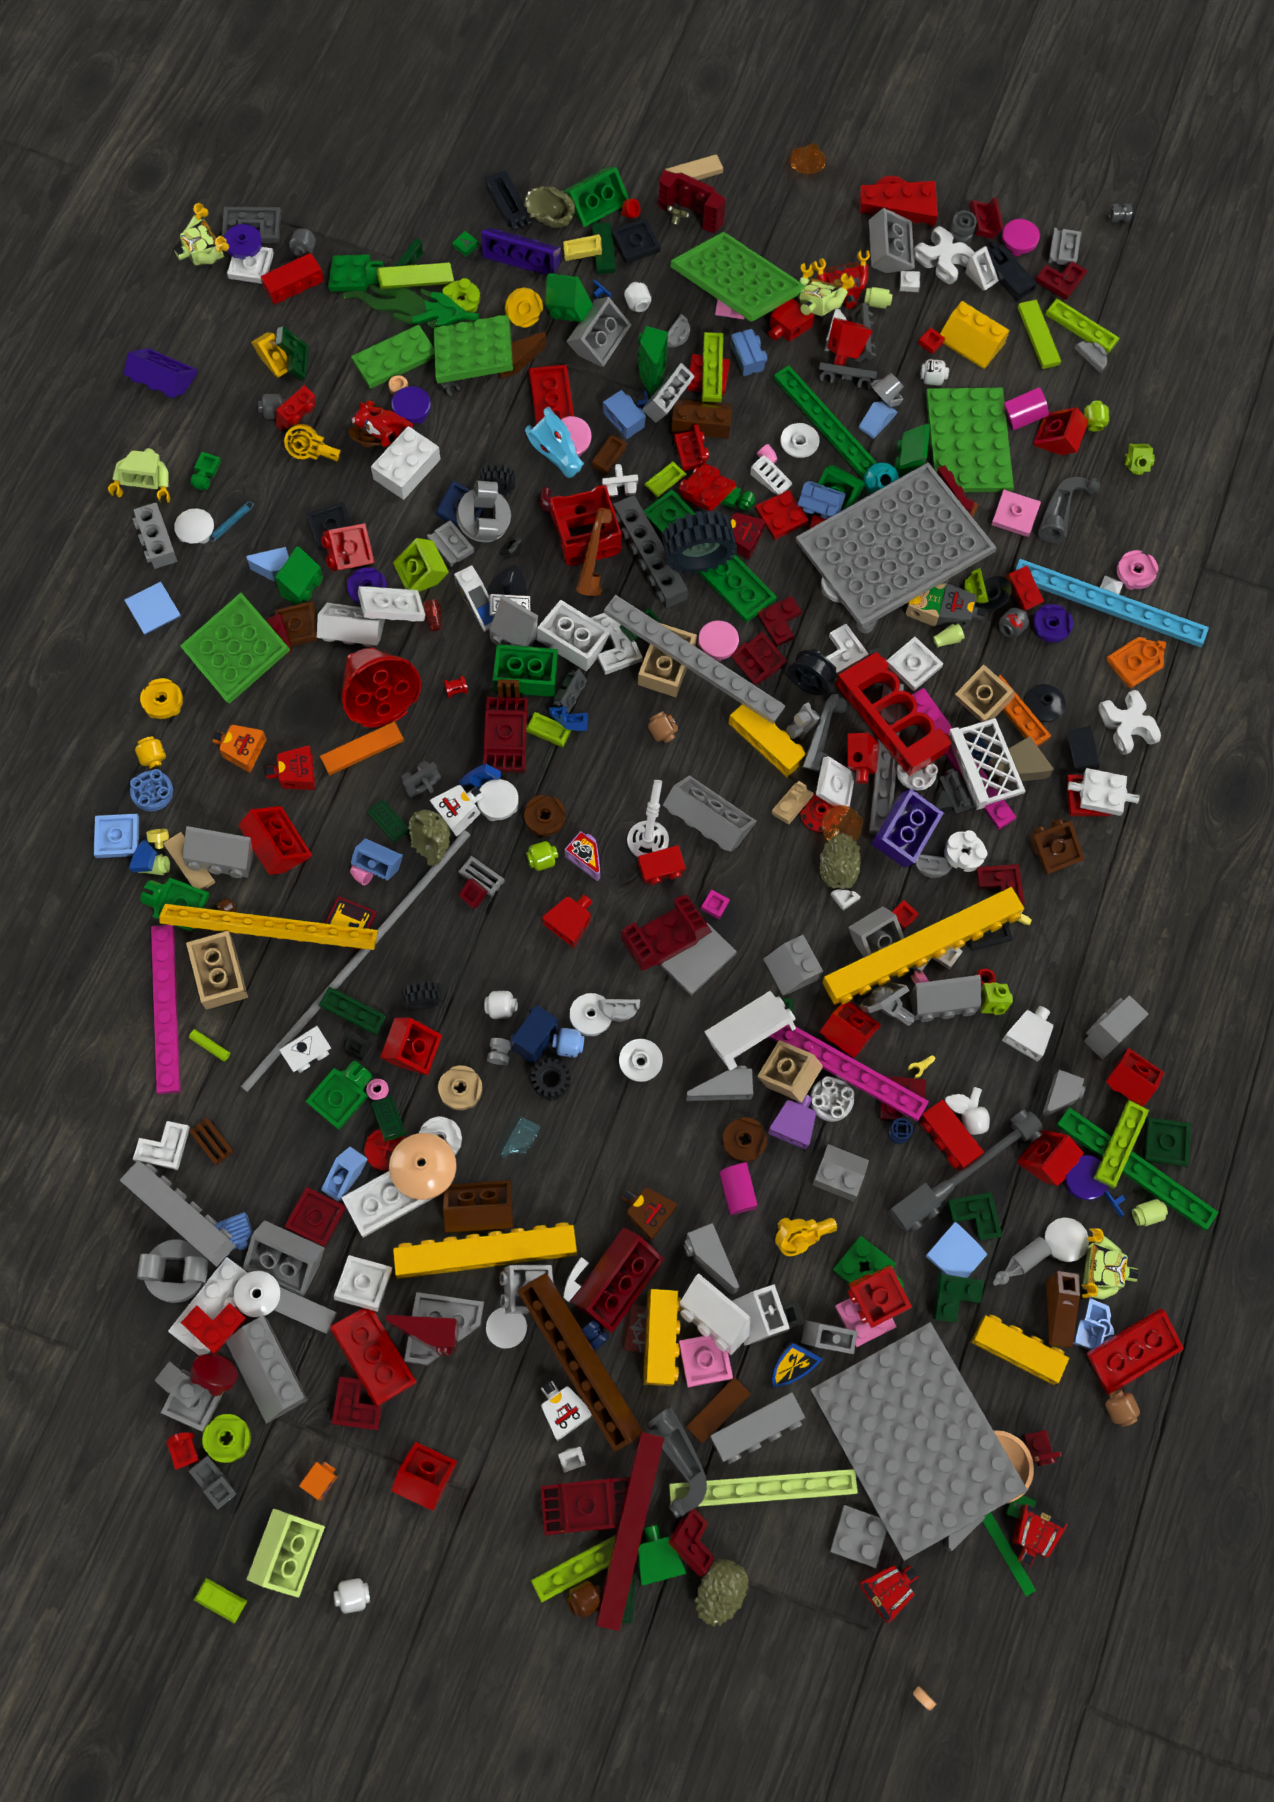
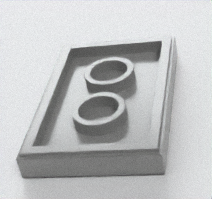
(700, 962)

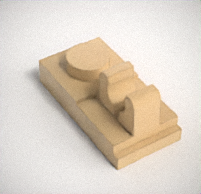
(792, 802)

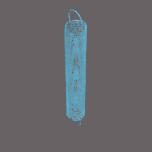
(231, 521)

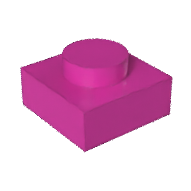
(715, 904)

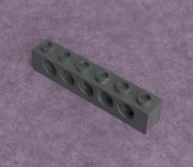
(631, 510)

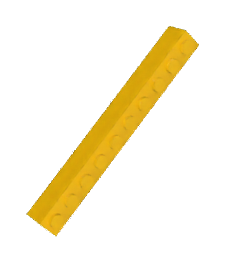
(922, 946)

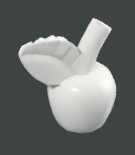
(974, 1118)

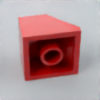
(1062, 431)
(850, 1028)
(411, 1045)
(1135, 1077)
(1051, 1157)
(423, 1476)

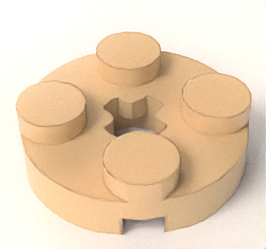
(452, 1078)

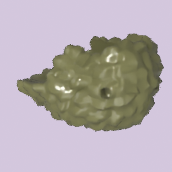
(550, 206)
(429, 835)
(840, 862)
(721, 1592)

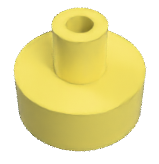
(158, 836)

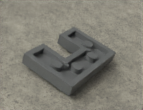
(264, 217)

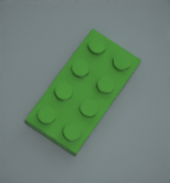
(394, 356)

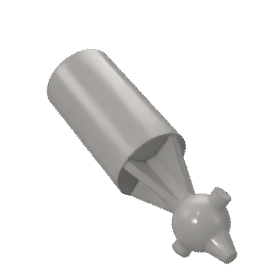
(1024, 1260)

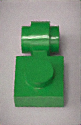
(206, 466)
(745, 500)

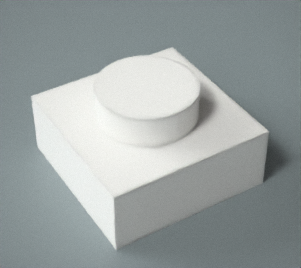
(909, 281)

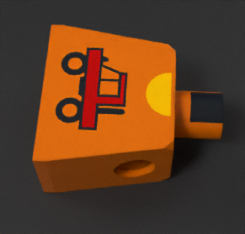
(240, 745)

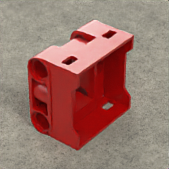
(564, 516)

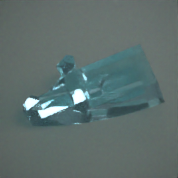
(521, 1137)

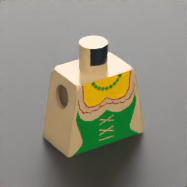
(927, 605)

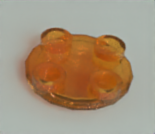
(808, 159)
(842, 820)

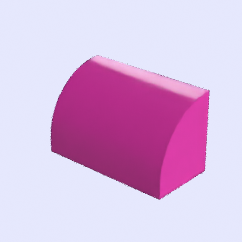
(1026, 409)
(738, 1189)

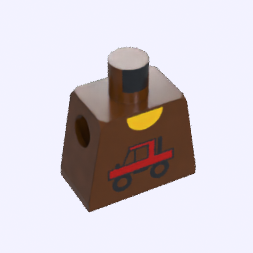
(648, 1210)

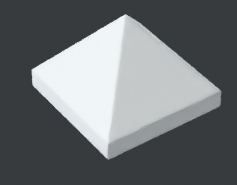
(1111, 585)
(572, 1459)

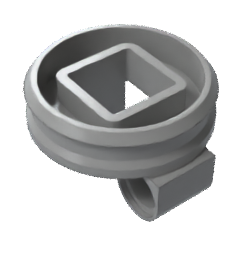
(484, 496)
(152, 1269)

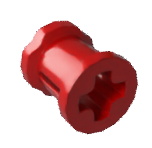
(455, 686)

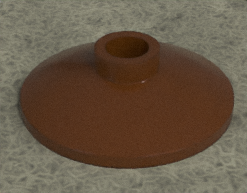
(363, 436)

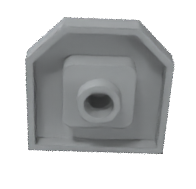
(887, 1000)

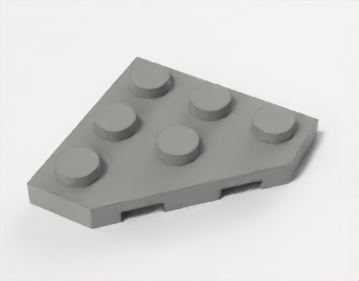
(428, 1305)

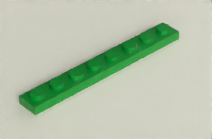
(824, 420)
(1140, 1171)

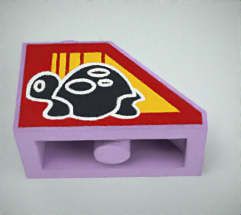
(584, 854)

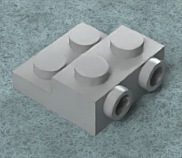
(513, 1279)

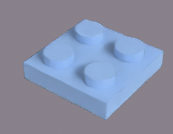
(116, 835)

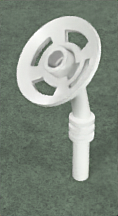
(649, 833)

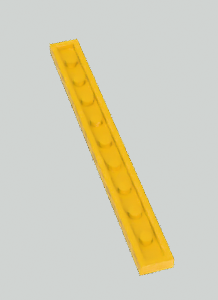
(269, 926)

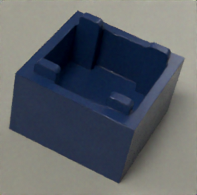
(534, 1034)

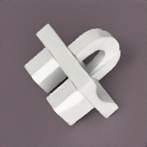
(629, 482)

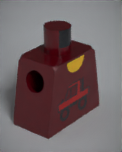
(747, 533)

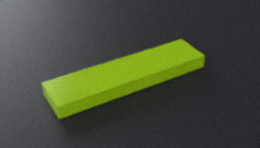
(415, 275)
(1081, 325)
(1039, 334)
(712, 367)
(1121, 1144)
(574, 1570)

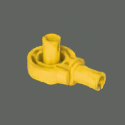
(310, 442)
(800, 1241)

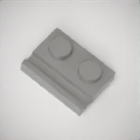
(1064, 246)
(451, 543)

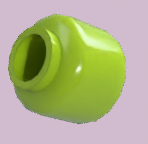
(1097, 416)
(542, 856)

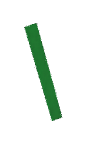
(1008, 1554)

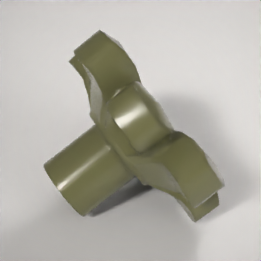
(677, 214)

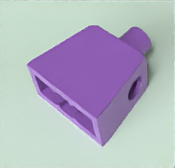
(795, 1123)

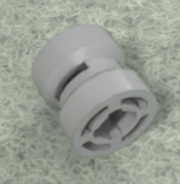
(499, 1051)

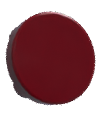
(213, 1373)

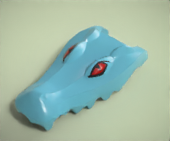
(554, 442)

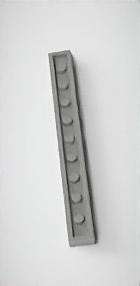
(694, 659)

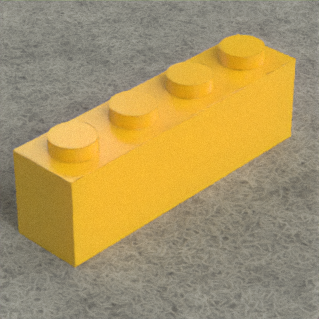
(768, 740)
(661, 1338)
(1020, 1349)

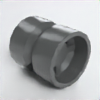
(963, 227)

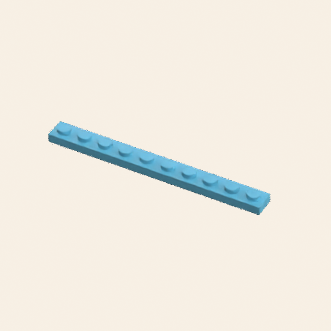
(1116, 605)

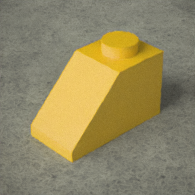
(271, 354)

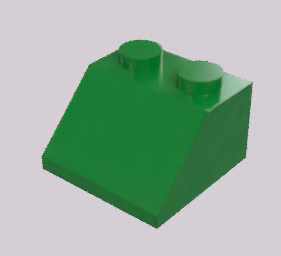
(567, 298)
(912, 450)
(843, 482)
(298, 577)

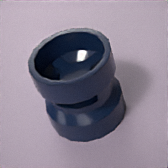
(897, 1134)
(594, 1335)

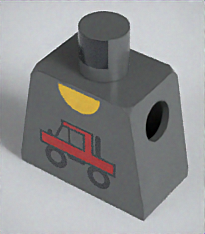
(958, 608)

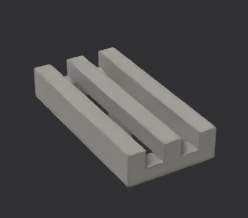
(495, 886)

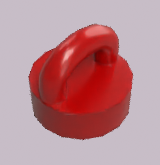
(630, 208)

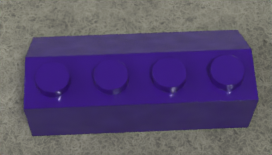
(520, 251)

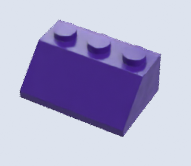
(159, 372)

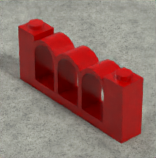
(875, 670)

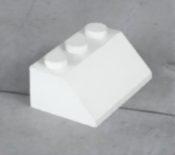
(348, 625)
(573, 635)
(715, 1315)

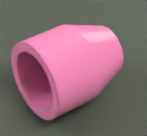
(768, 452)
(361, 875)

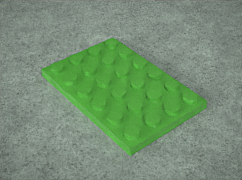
(737, 276)
(971, 437)

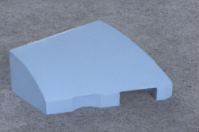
(1092, 1324)

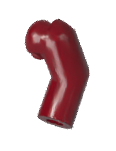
(544, 501)

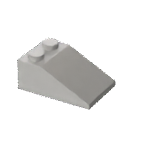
(513, 624)
(710, 1256)

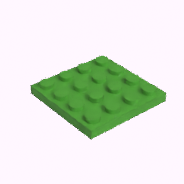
(473, 349)
(235, 648)

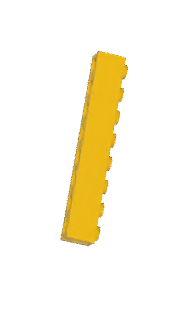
(484, 1251)

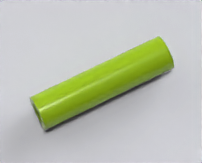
(209, 1045)

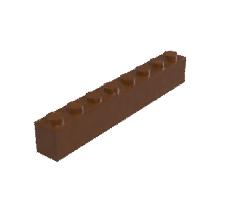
(580, 1362)

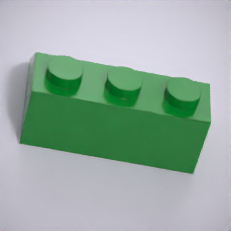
(597, 195)
(652, 357)
(530, 665)

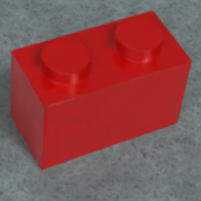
(1024, 588)
(661, 865)

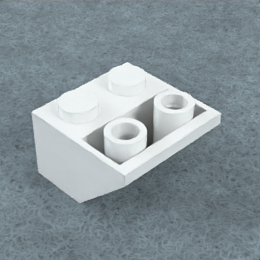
(765, 1314)

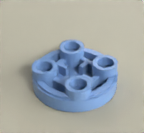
(151, 790)

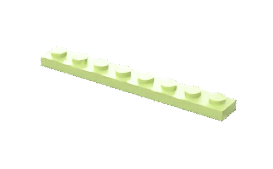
(772, 1487)

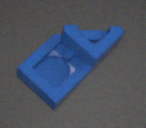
(574, 721)
(479, 776)
(143, 858)

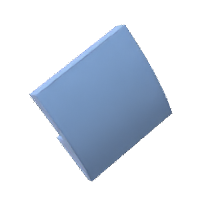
(152, 608)
(956, 1252)

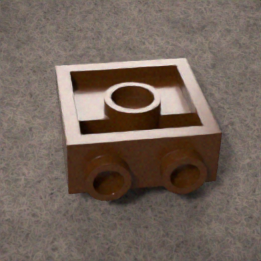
(1056, 845)

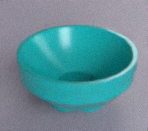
(873, 476)

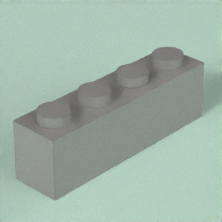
(757, 1427)

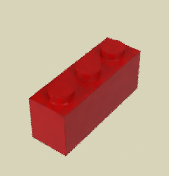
(292, 278)
(950, 1135)

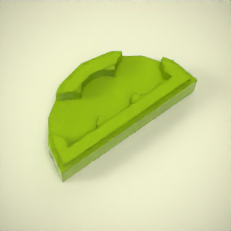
(976, 586)

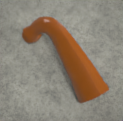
(589, 581)

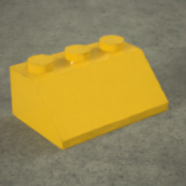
(974, 335)

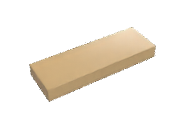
(700, 168)
(199, 879)

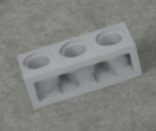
(668, 392)
(155, 544)

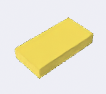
(582, 247)

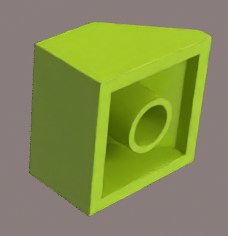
(420, 565)

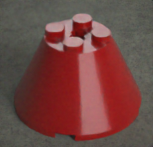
(378, 687)

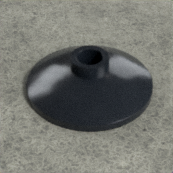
(998, 593)
(1044, 710)

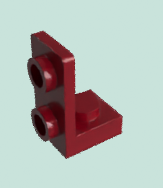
(1040, 1448)

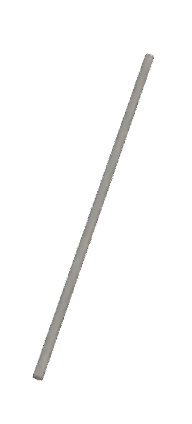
(293, 1032)

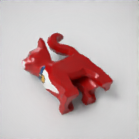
(381, 425)

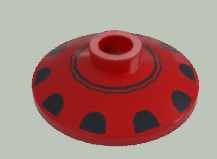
(811, 816)

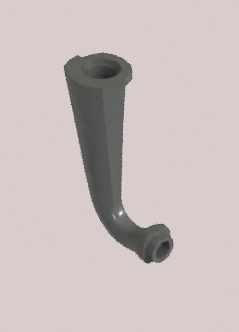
(1055, 521)
(815, 753)
(683, 1455)

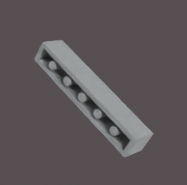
(178, 1213)

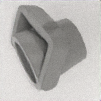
(889, 389)

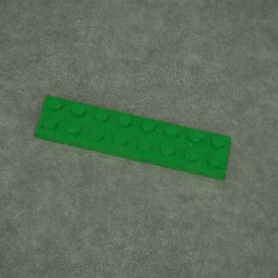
(733, 581)

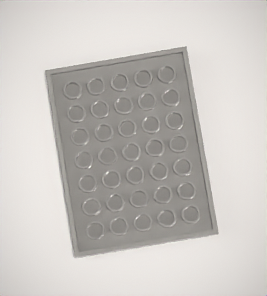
(895, 545)
(918, 1441)

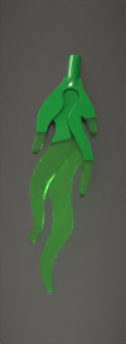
(442, 312)

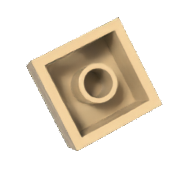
(985, 695)
(790, 1071)

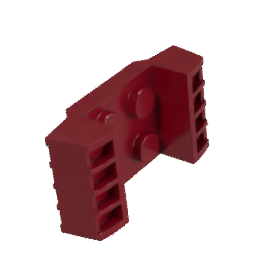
(694, 196)
(506, 734)
(666, 935)
(583, 1505)

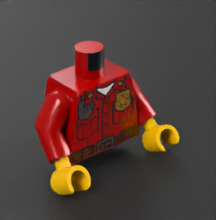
(834, 274)

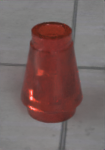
(433, 614)

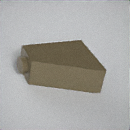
(1028, 761)

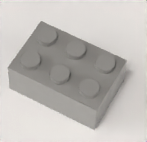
(1114, 1026)

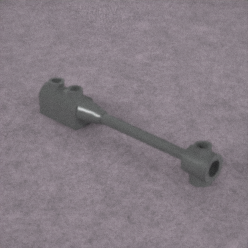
(925, 1201)

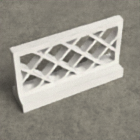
(971, 772)

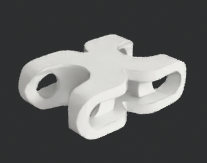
(943, 255)
(1129, 722)

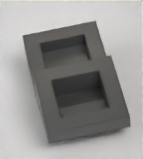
(212, 1481)

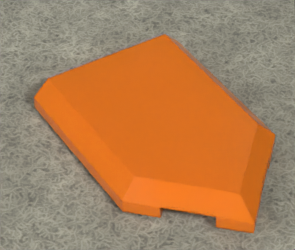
(1137, 660)

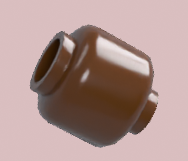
(584, 1599)

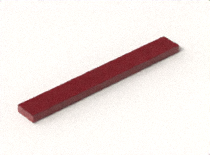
(629, 1531)

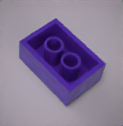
(907, 828)

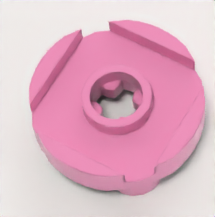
(1136, 580)

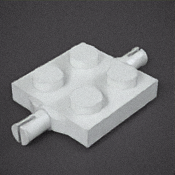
(1103, 792)

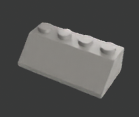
(709, 813)
(266, 1369)

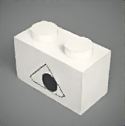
(305, 1049)

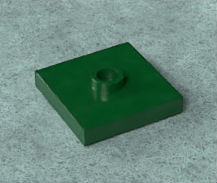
(1167, 1142)

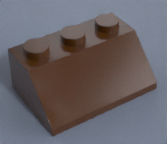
(711, 417)
(478, 1206)

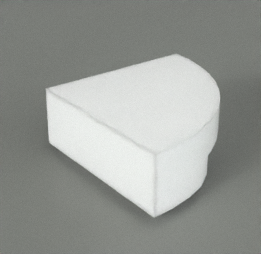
(845, 898)

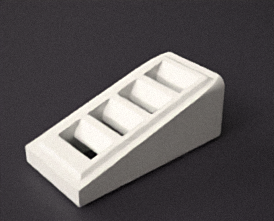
(761, 476)

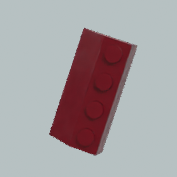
(617, 1279)

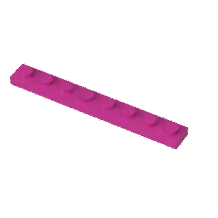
(999, 811)
(165, 1009)
(855, 1073)

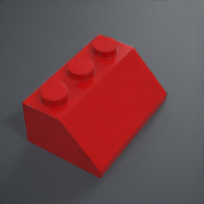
(274, 839)

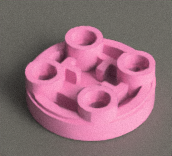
(579, 432)
(718, 640)

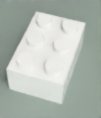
(405, 462)

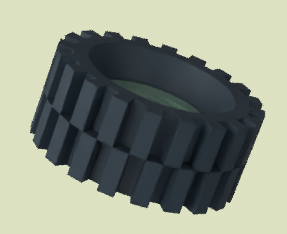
(699, 542)

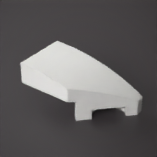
(571, 1286)

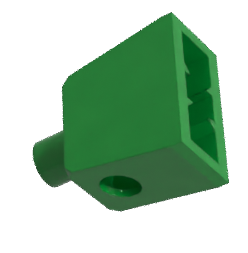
(658, 1558)

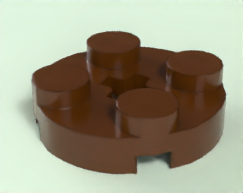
(547, 805)
(733, 1145)

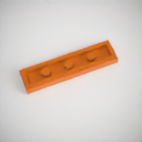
(1025, 720)
(362, 748)

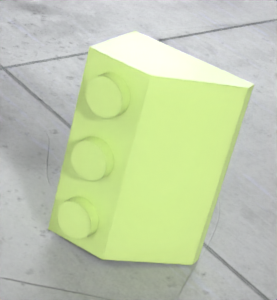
(285, 1553)

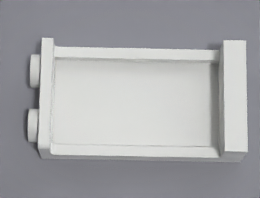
(749, 1027)

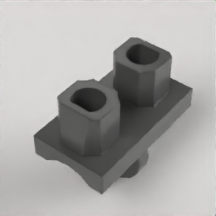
(422, 780)

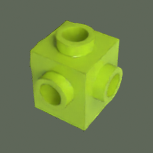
(1139, 458)
(995, 998)

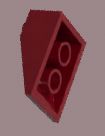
(433, 1332)

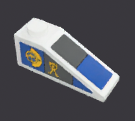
(475, 596)

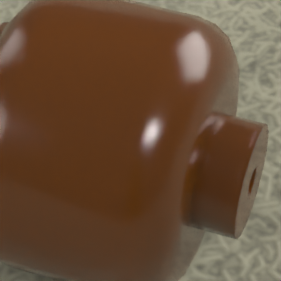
(225, 905)

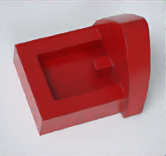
(182, 1450)

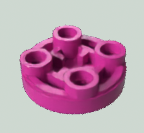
(1020, 236)

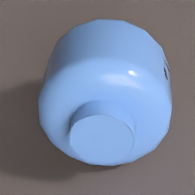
(568, 1042)

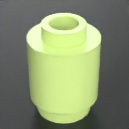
(878, 297)
(1149, 1213)

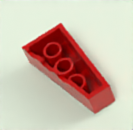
(910, 200)

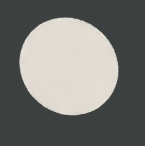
(506, 1329)

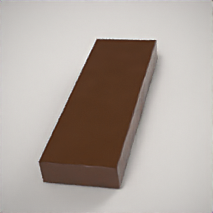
(718, 1410)

